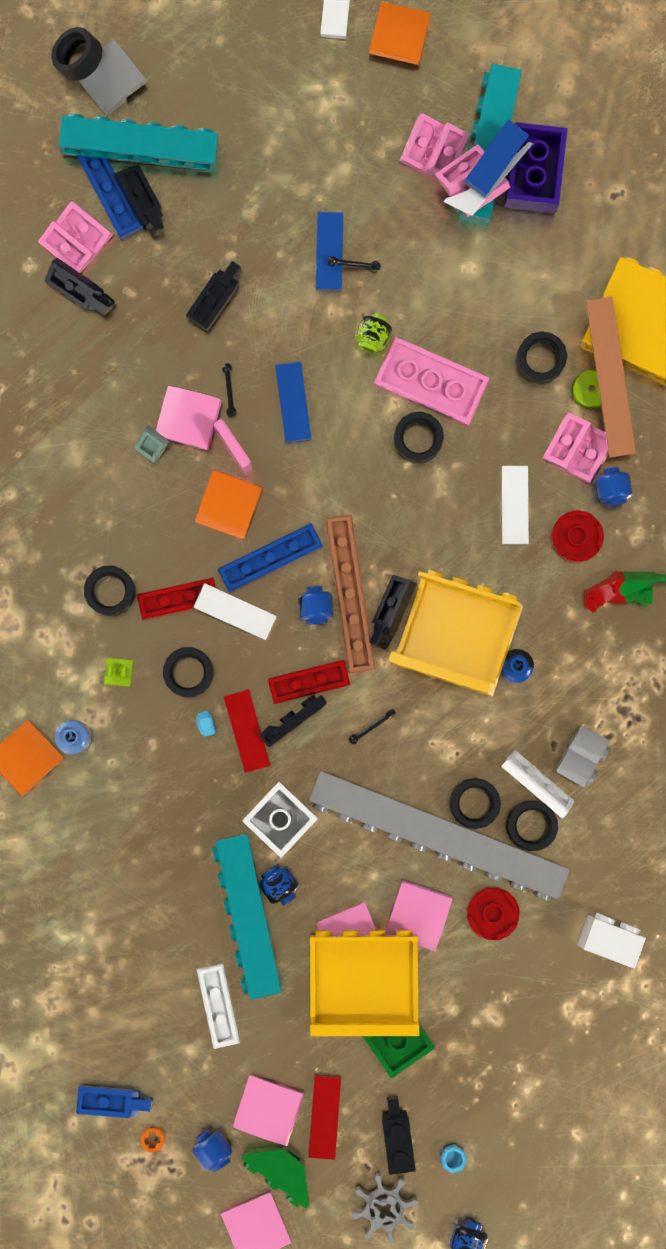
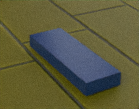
(496, 158)
(329, 244)
(293, 402)

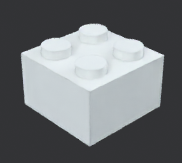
(280, 819)
(611, 941)

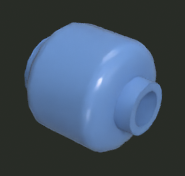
(81, 741)

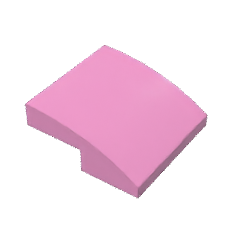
(433, 145)
(455, 173)
(75, 237)
(188, 417)
(578, 448)
(420, 911)
(352, 919)
(268, 1110)

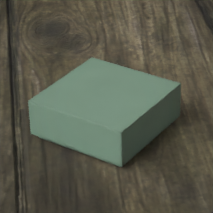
(151, 444)

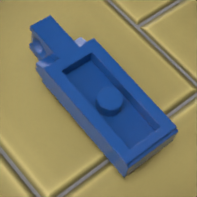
(111, 1102)

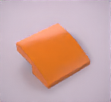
(400, 33)
(228, 504)
(26, 758)

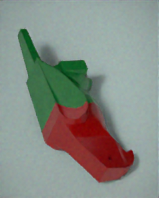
(623, 588)

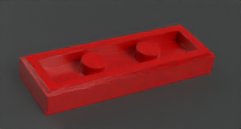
(171, 599)
(309, 681)
(246, 731)
(324, 1117)

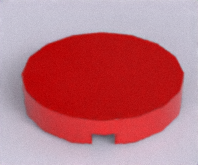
(577, 536)
(493, 913)

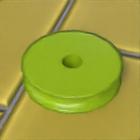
(580, 390)

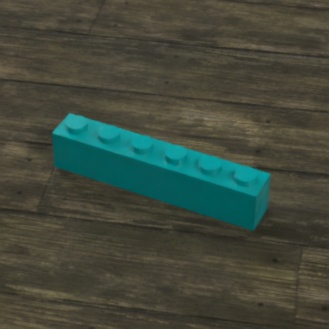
(495, 110)
(138, 142)
(248, 917)

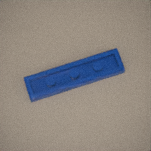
(110, 195)
(270, 558)

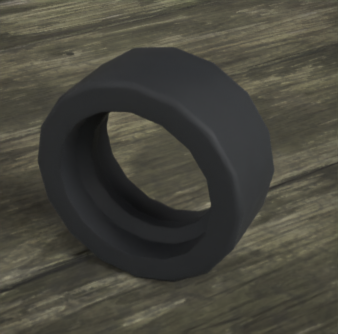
(67, 44)
(541, 337)
(416, 417)
(104, 571)
(168, 672)
(494, 799)
(551, 832)

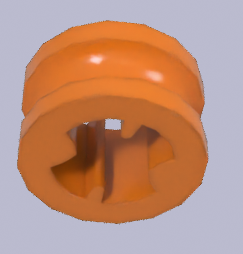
(159, 1144)

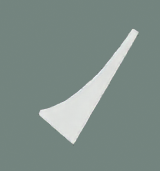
(470, 200)

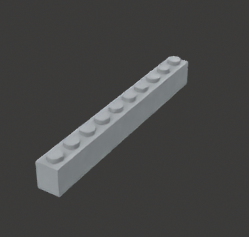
(439, 835)

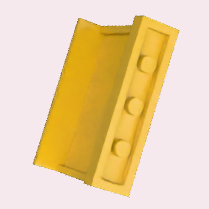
(640, 318)
(458, 632)
(364, 983)

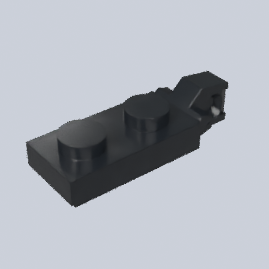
(141, 198)
(78, 287)
(214, 297)
(391, 610)
(291, 720)
(398, 1139)

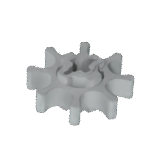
(387, 1219)

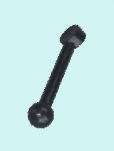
(374, 266)
(231, 411)
(354, 738)

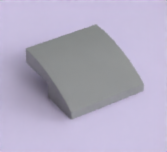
(113, 79)

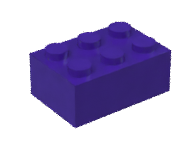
(538, 174)

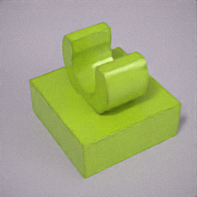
(118, 672)

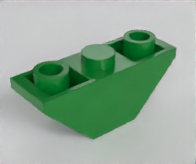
(282, 1171)

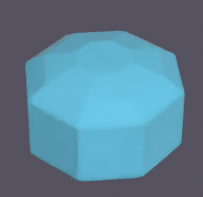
(205, 723)
(453, 1158)

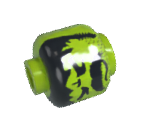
(373, 333)

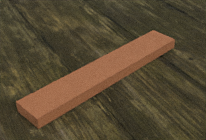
(610, 377)
(350, 594)

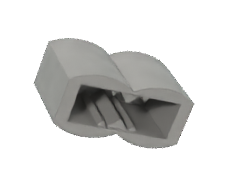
(582, 756)

